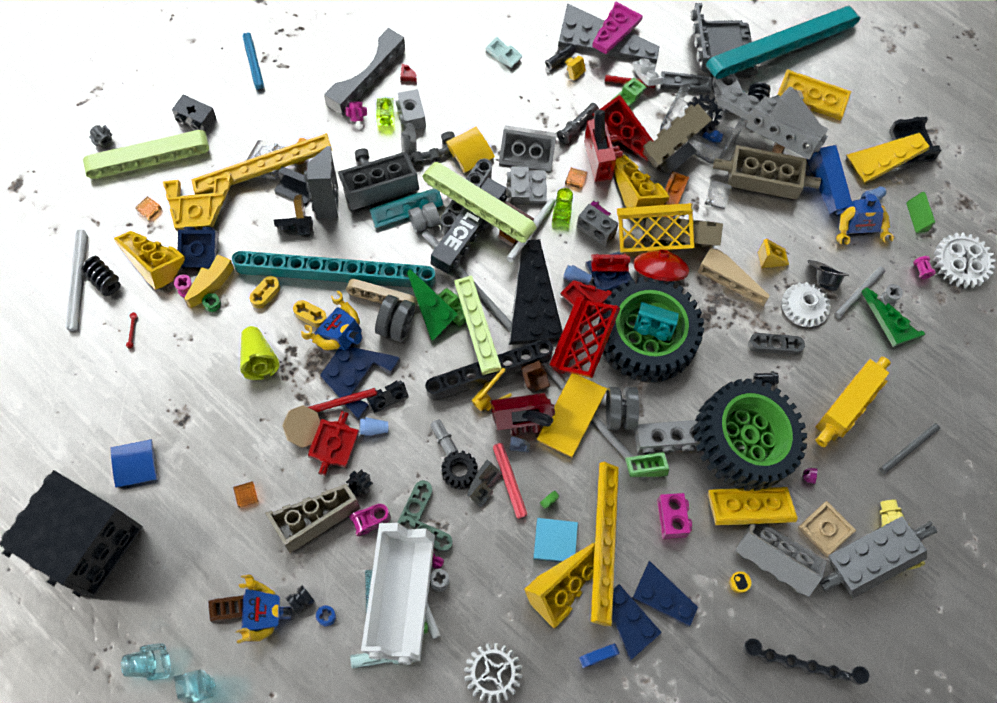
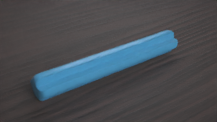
(253, 61)

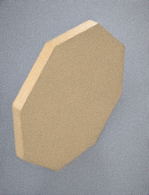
(301, 426)

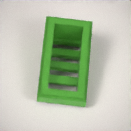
(656, 458)

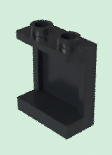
(903, 128)

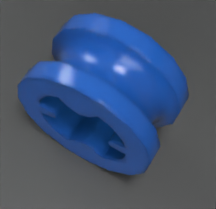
(319, 613)

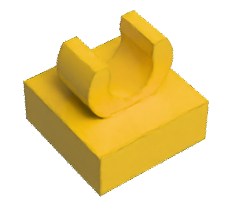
(575, 67)

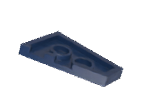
(664, 596)
(632, 624)

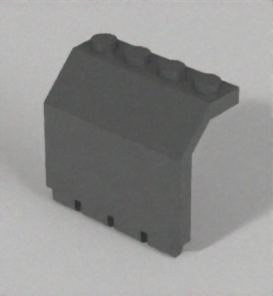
(719, 37)

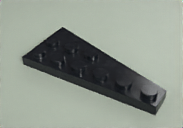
(534, 303)

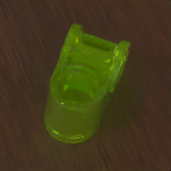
(562, 208)

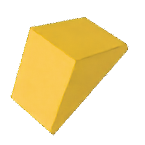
(772, 255)

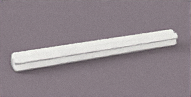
(76, 280)

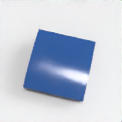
(133, 463)

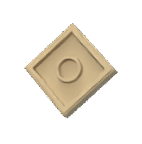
(826, 529)

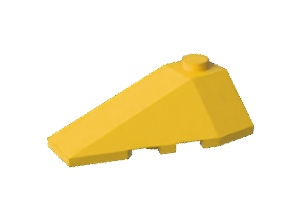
(637, 187)
(152, 260)
(558, 587)

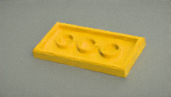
(819, 95)
(572, 415)
(752, 506)

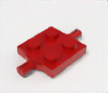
(333, 443)

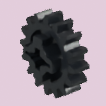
(711, 108)

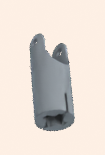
(408, 139)

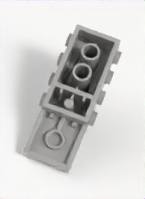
(788, 116)

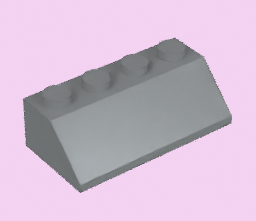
(782, 557)

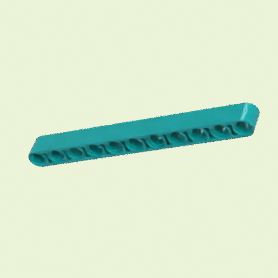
(782, 42)
(325, 266)

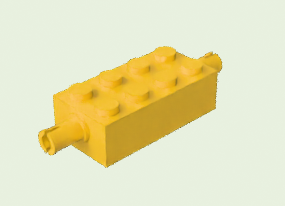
(853, 401)

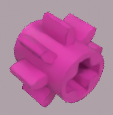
(356, 111)

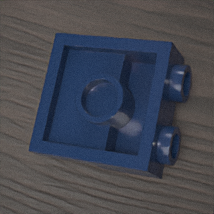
(198, 246)

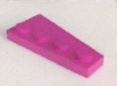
(616, 26)

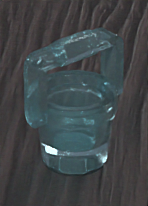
(144, 663)

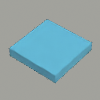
(555, 540)

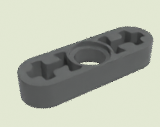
(762, 337)

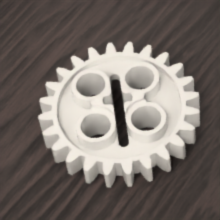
(964, 260)

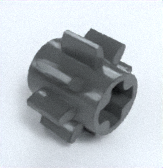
(100, 135)

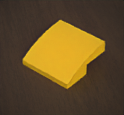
(470, 148)

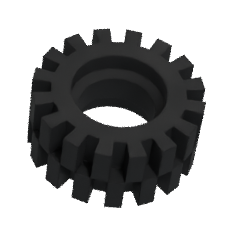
(453, 459)

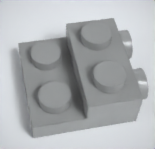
(527, 186)

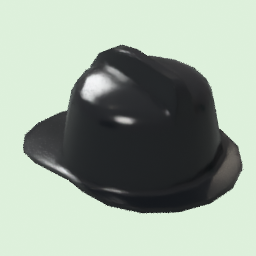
(827, 276)

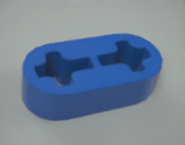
(599, 655)

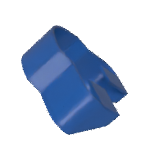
(715, 136)

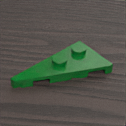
(434, 309)
(892, 322)

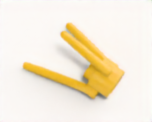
(482, 399)

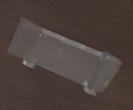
(705, 148)

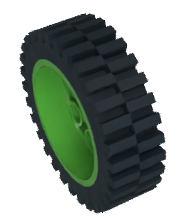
(667, 357)
(733, 452)

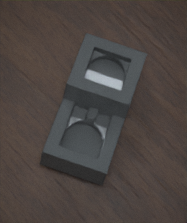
(484, 479)

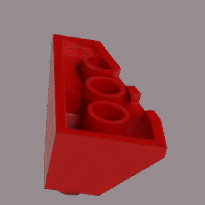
(625, 124)

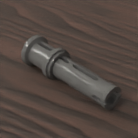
(573, 127)

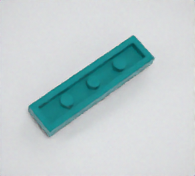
(399, 209)

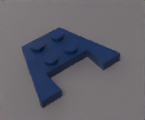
(348, 370)

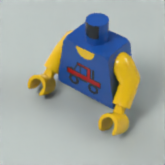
(864, 217)
(338, 329)
(260, 611)

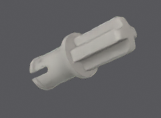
(443, 437)

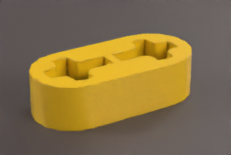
(263, 291)
(312, 310)

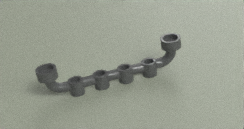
(417, 157)

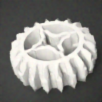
(501, 667)

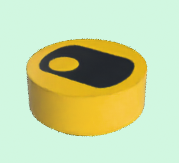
(740, 582)

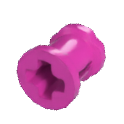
(924, 267)
(182, 284)

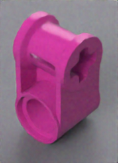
(368, 519)

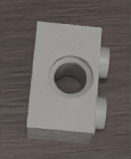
(411, 109)

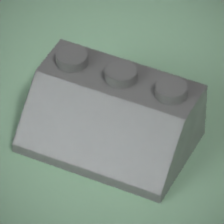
(527, 147)

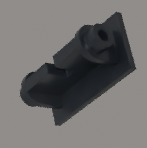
(393, 393)

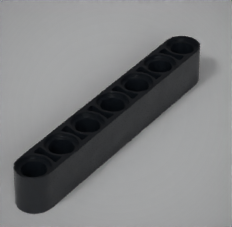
(464, 383)

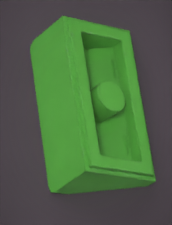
(920, 213)

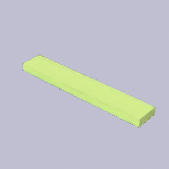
(477, 325)

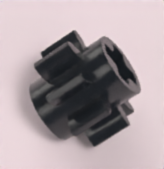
(359, 482)

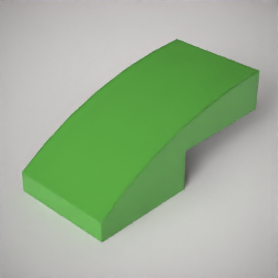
(632, 91)
(454, 302)

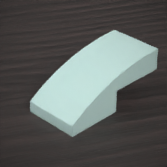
(505, 54)

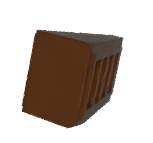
(214, 618)

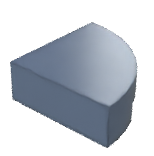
(519, 445)

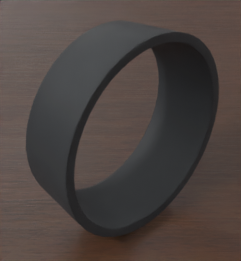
(678, 158)

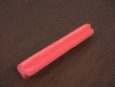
(510, 481)

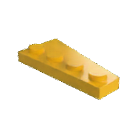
(884, 157)

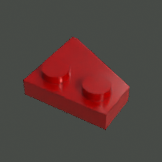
(588, 292)

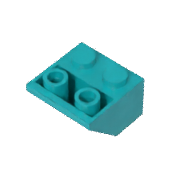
(656, 322)

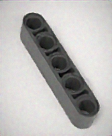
(475, 176)

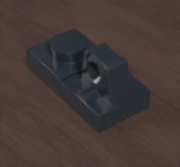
(302, 224)

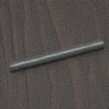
(909, 448)

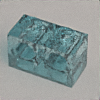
(194, 686)

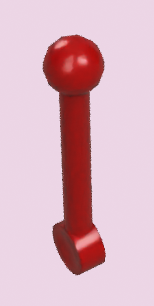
(133, 316)

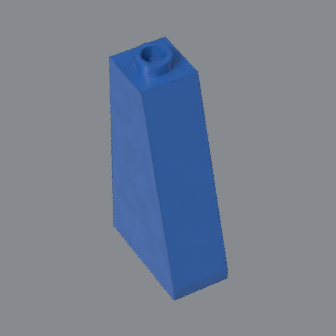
(833, 185)

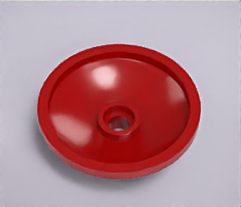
(661, 265)

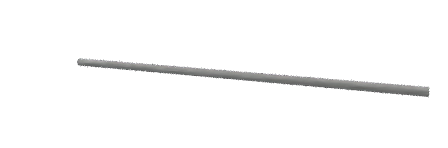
(553, 373)

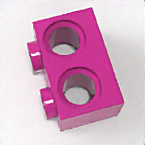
(668, 516)

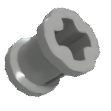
(892, 294)
(435, 584)

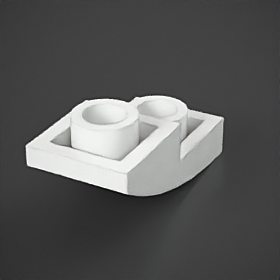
(647, 72)

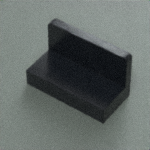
(292, 185)

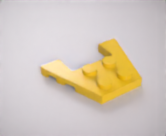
(198, 209)

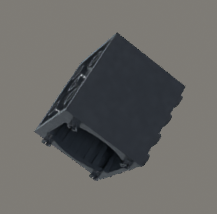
(70, 535)

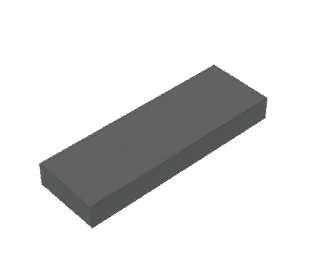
(675, 80)

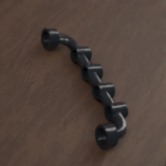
(858, 675)

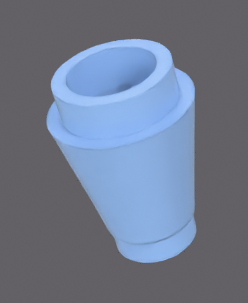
(372, 426)

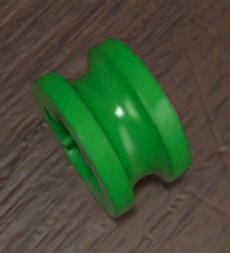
(211, 296)

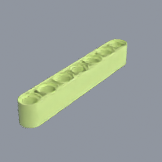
(145, 154)
(479, 202)

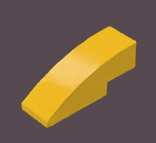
(209, 280)

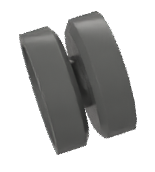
(394, 318)
(622, 408)

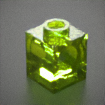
(385, 111)

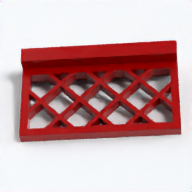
(573, 334)

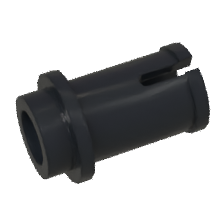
(772, 378)

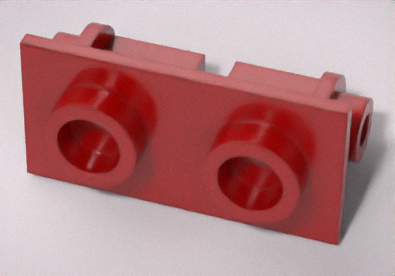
(610, 263)

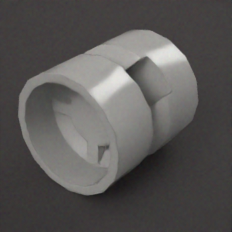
(424, 217)

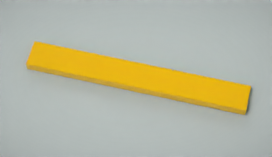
(264, 163)
(605, 545)

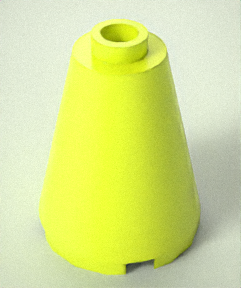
(256, 355)

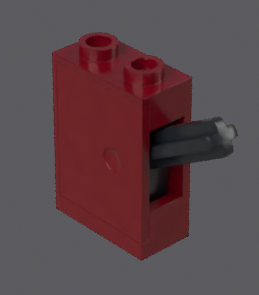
(523, 412)

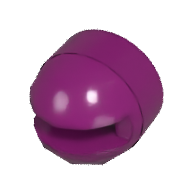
(810, 475)

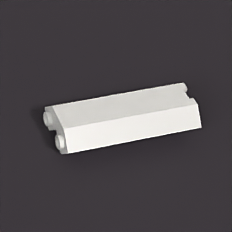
(398, 594)

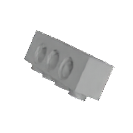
(665, 430)

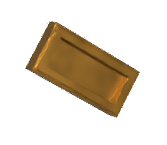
(299, 206)

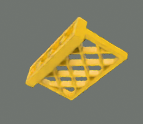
(656, 211)

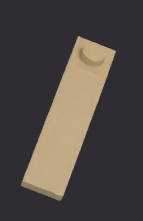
(727, 273)

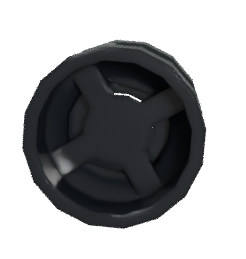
(298, 600)

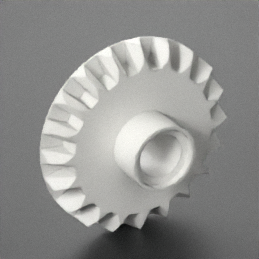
(801, 312)

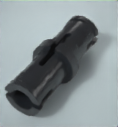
(560, 56)

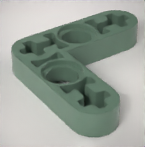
(414, 519)

